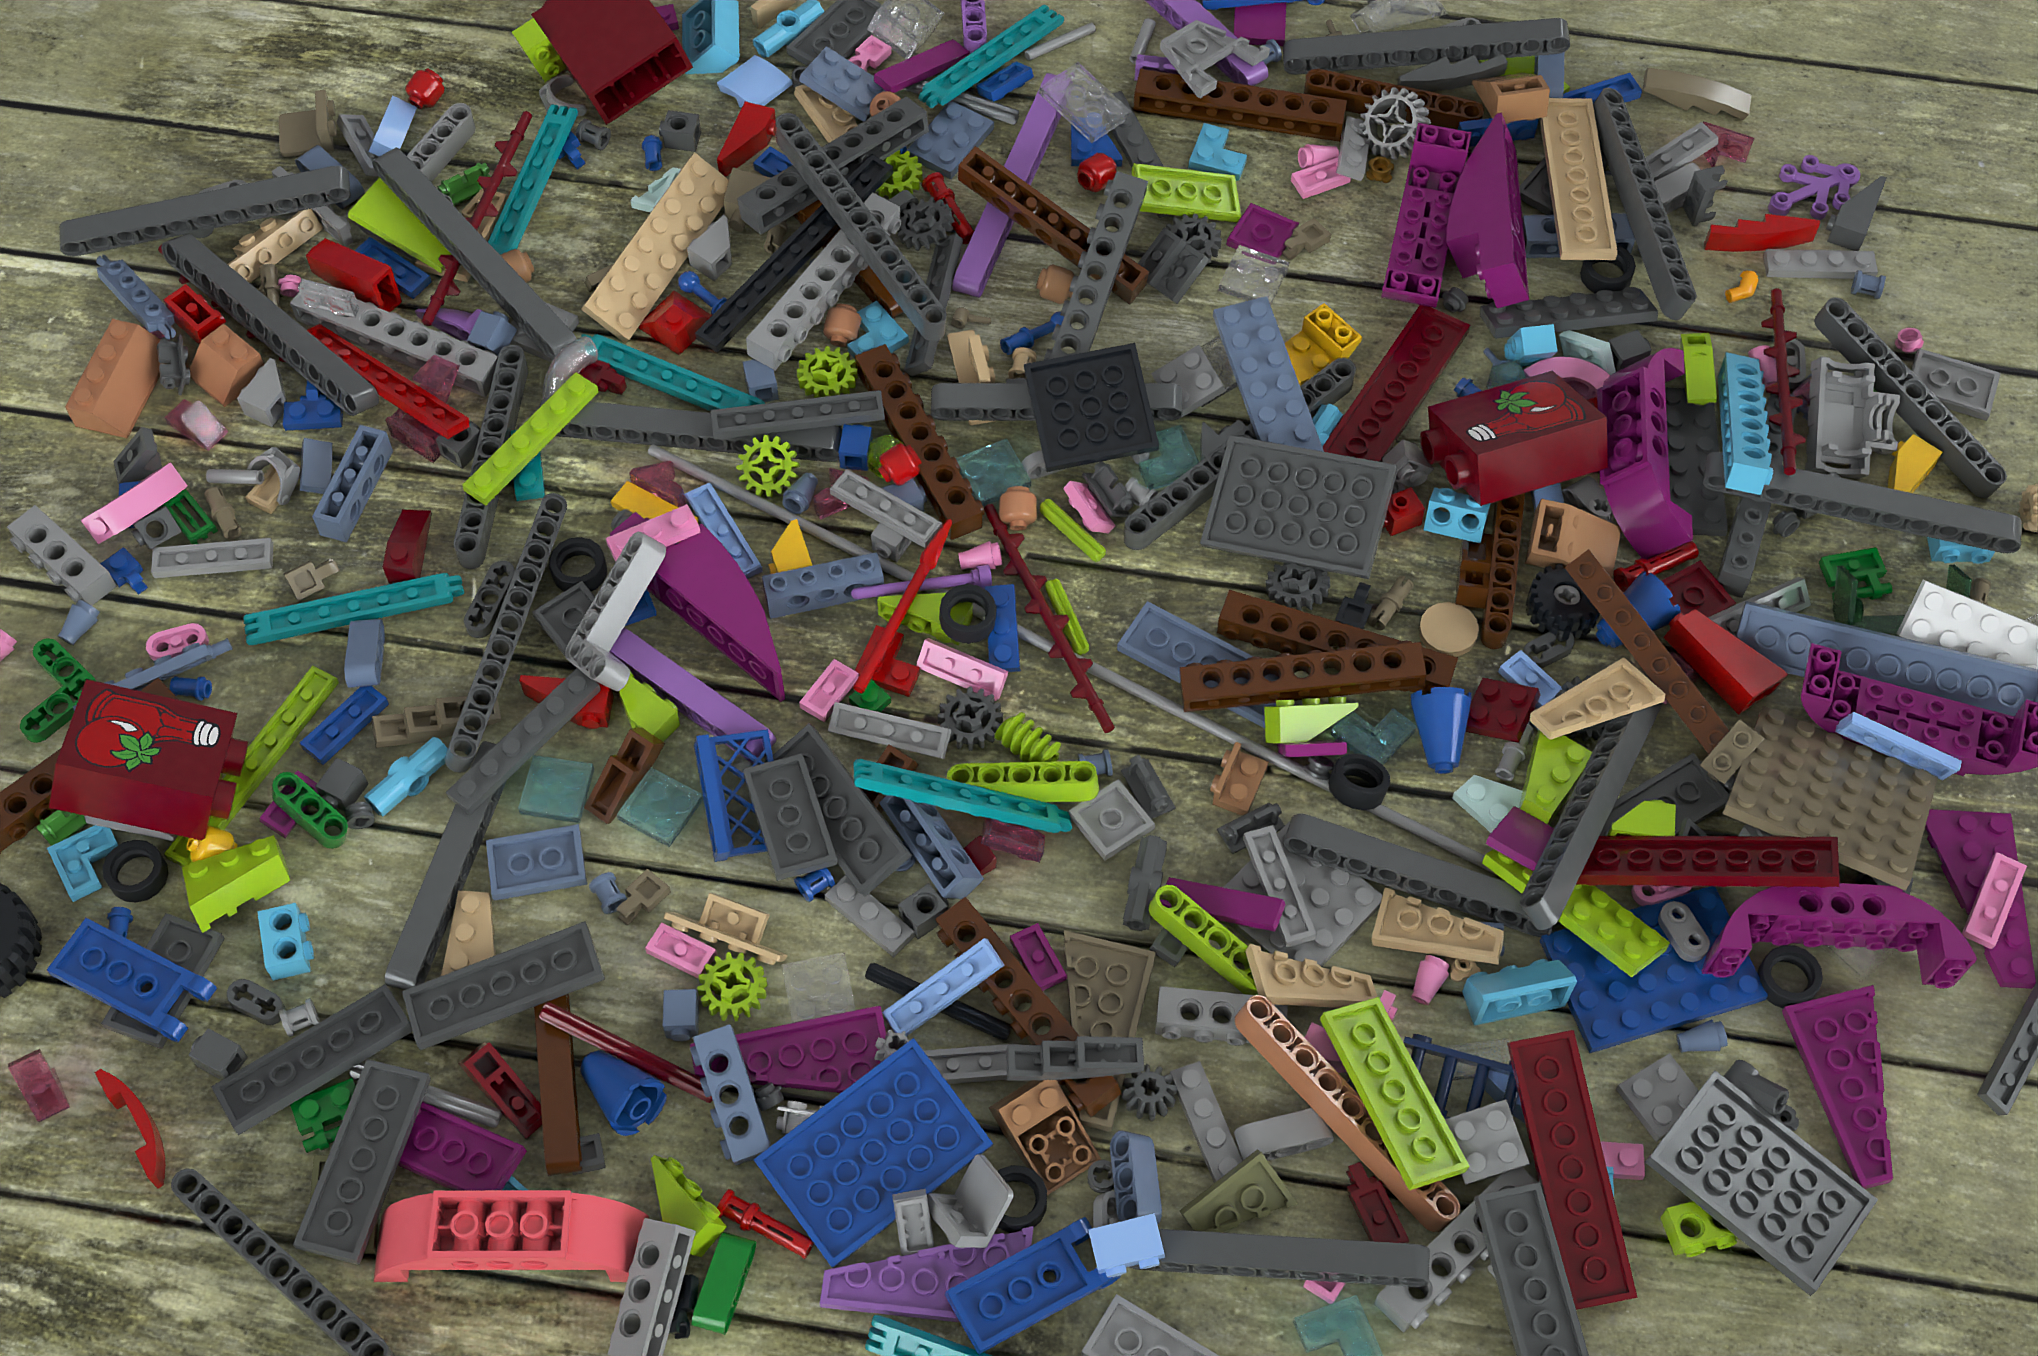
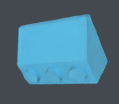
(711, 35)
(1518, 991)

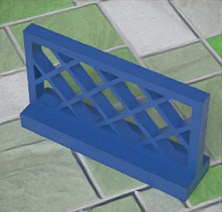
(714, 791)

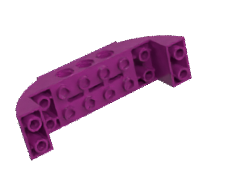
(1421, 227)
(1638, 454)
(1977, 736)
(1846, 919)

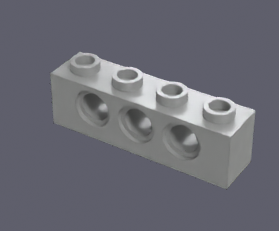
(60, 556)
(1205, 1006)
(651, 1289)

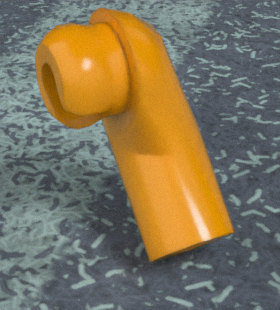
(1746, 289)

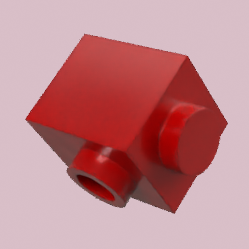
(1403, 512)

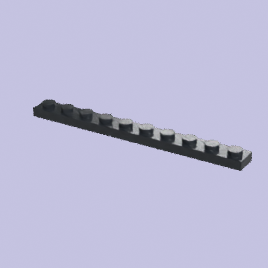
(786, 261)

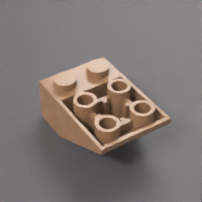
(1515, 95)
(1566, 532)
(1045, 1132)

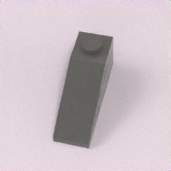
(1854, 217)

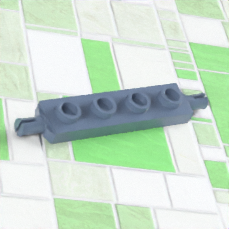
(136, 296)
(168, 667)

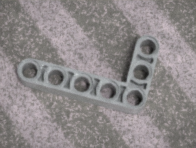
(443, 141)
(611, 609)

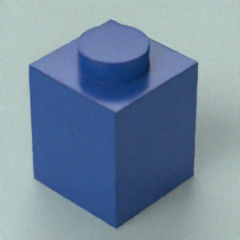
(855, 447)

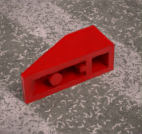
(747, 137)
(591, 716)

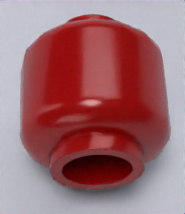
(424, 88)
(1096, 171)
(899, 464)

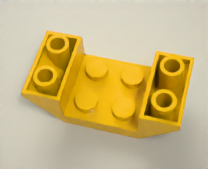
(1320, 342)

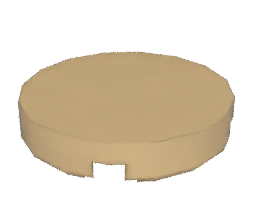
(1448, 629)

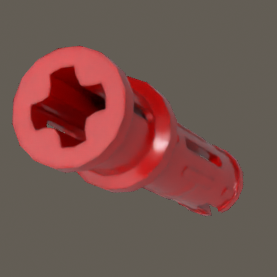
(940, 191)
(1625, 576)
(752, 1212)

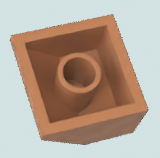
(224, 364)

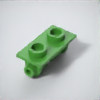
(464, 187)
(60, 826)

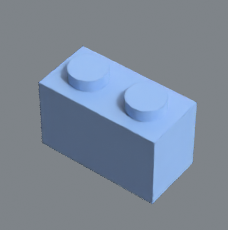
(1127, 1245)

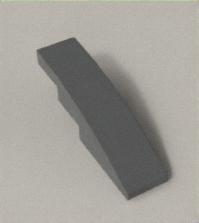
(1443, 76)
(1075, 1059)

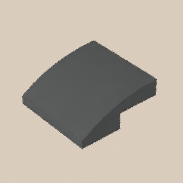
(1172, 265)

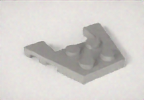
(1200, 47)

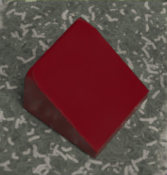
(981, 856)

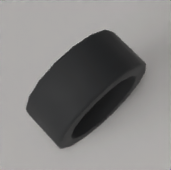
(1597, 282)
(575, 547)
(971, 594)
(1365, 768)
(122, 854)
(1798, 957)
(1031, 1178)

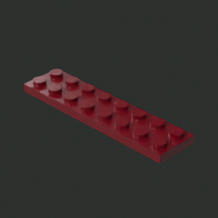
(1398, 385)
(1713, 861)
(1572, 1168)

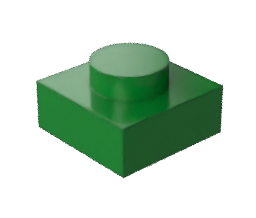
(873, 698)

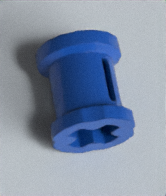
(807, 891)

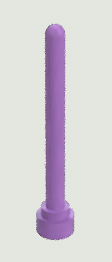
(980, 576)

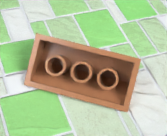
(116, 380)

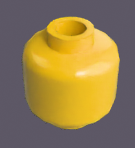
(215, 843)

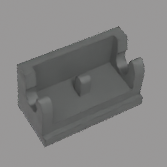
(1701, 193)

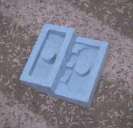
(755, 82)

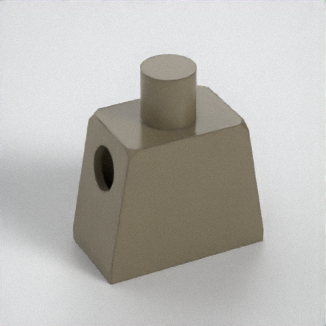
(739, 184)

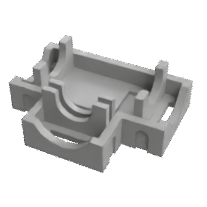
(1847, 418)

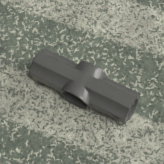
(1144, 882)

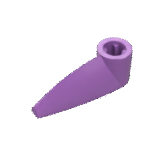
(453, 322)

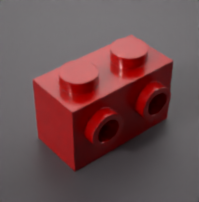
(193, 313)

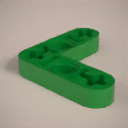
(69, 686)

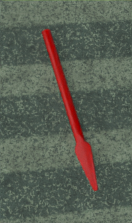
(928, 561)

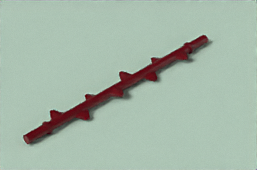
(484, 208)
(1781, 387)
(1054, 623)

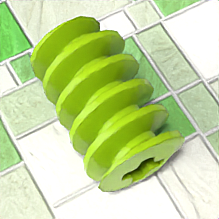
(1026, 742)

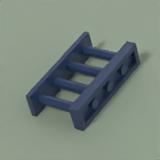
(1423, 1044)

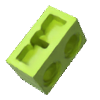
(539, 50)
(1701, 1223)

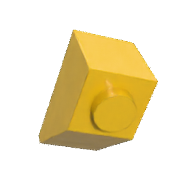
(790, 550)

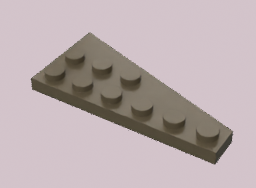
(1105, 998)

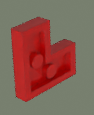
(890, 673)

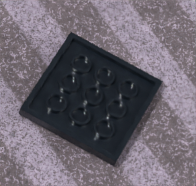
(1091, 407)

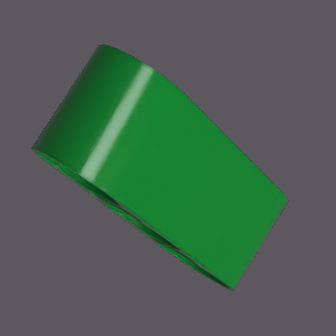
(305, 796)
(724, 1283)

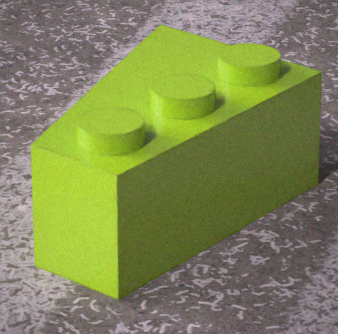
(1552, 775)
(232, 878)

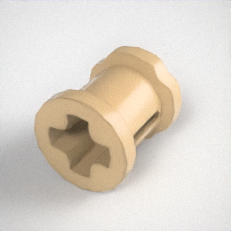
(1020, 357)

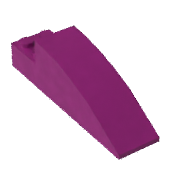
(1487, 218)
(718, 602)

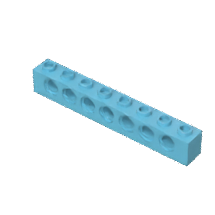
(1743, 424)

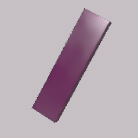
(920, 66)
(1232, 905)

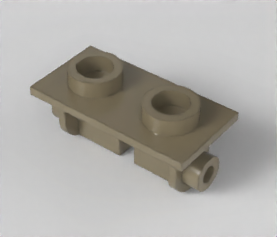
(1730, 752)

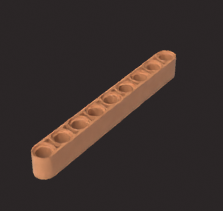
(1338, 1107)

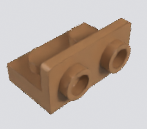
(1239, 780)

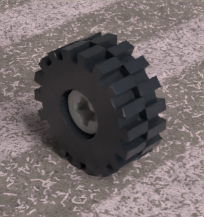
(1552, 611)

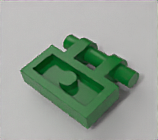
(1864, 566)
(321, 1110)

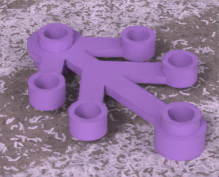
(1842, 176)

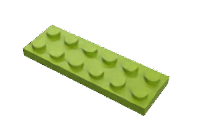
(1594, 919)
(1394, 1093)

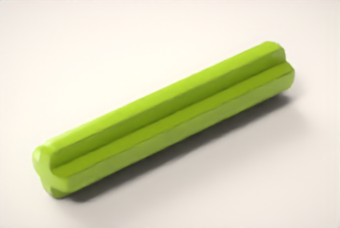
(1072, 530)
(1063, 607)

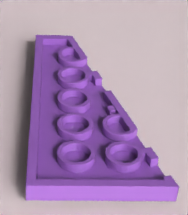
(915, 1282)

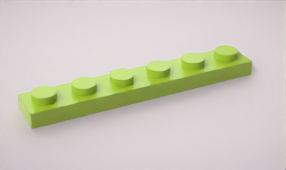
(530, 438)

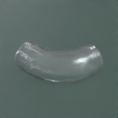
(567, 362)

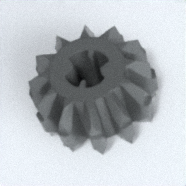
(1157, 1101)

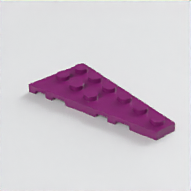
(1966, 847)
(811, 1053)
(1845, 1066)

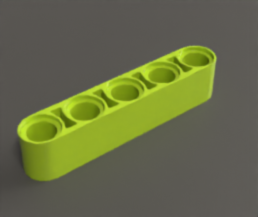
(1033, 780)
(1198, 938)

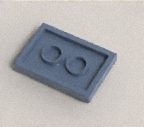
(841, 83)
(951, 138)
(536, 862)

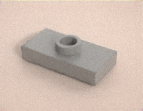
(913, 1221)

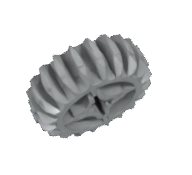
(1375, 116)

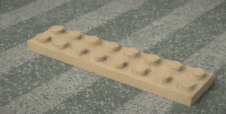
(1577, 181)
(657, 249)

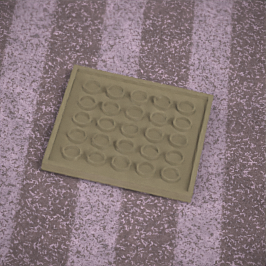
(1830, 787)

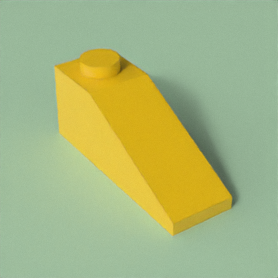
(1912, 464)

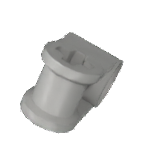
(1588, 497)

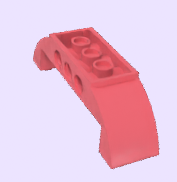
(507, 1233)

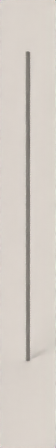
(1096, 669)

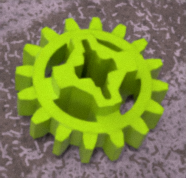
(906, 174)
(827, 373)
(767, 453)
(741, 996)

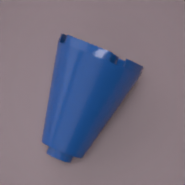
(1650, 600)
(1442, 725)
(622, 1091)

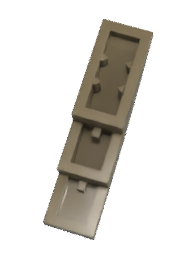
(1689, 90)
(424, 722)

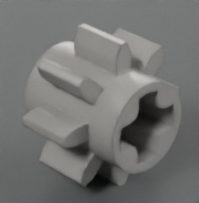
(890, 1044)

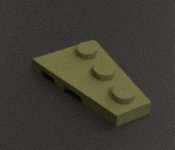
(1240, 1195)

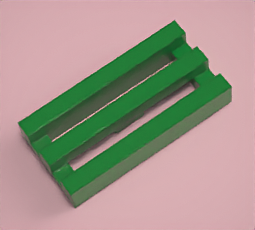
(200, 532)

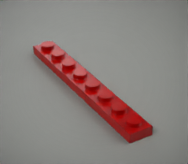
(395, 387)

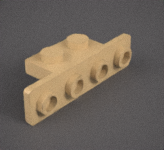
(273, 242)
(970, 360)
(731, 923)

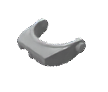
(550, 89)
(285, 467)

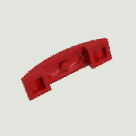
(152, 1154)

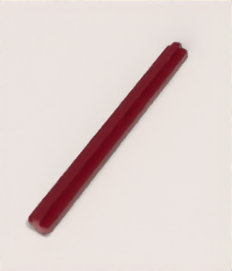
(624, 1050)

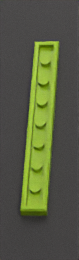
(268, 748)

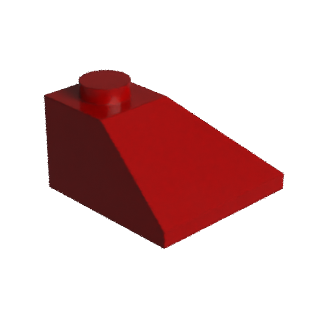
(674, 322)

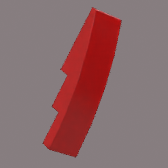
(1771, 233)

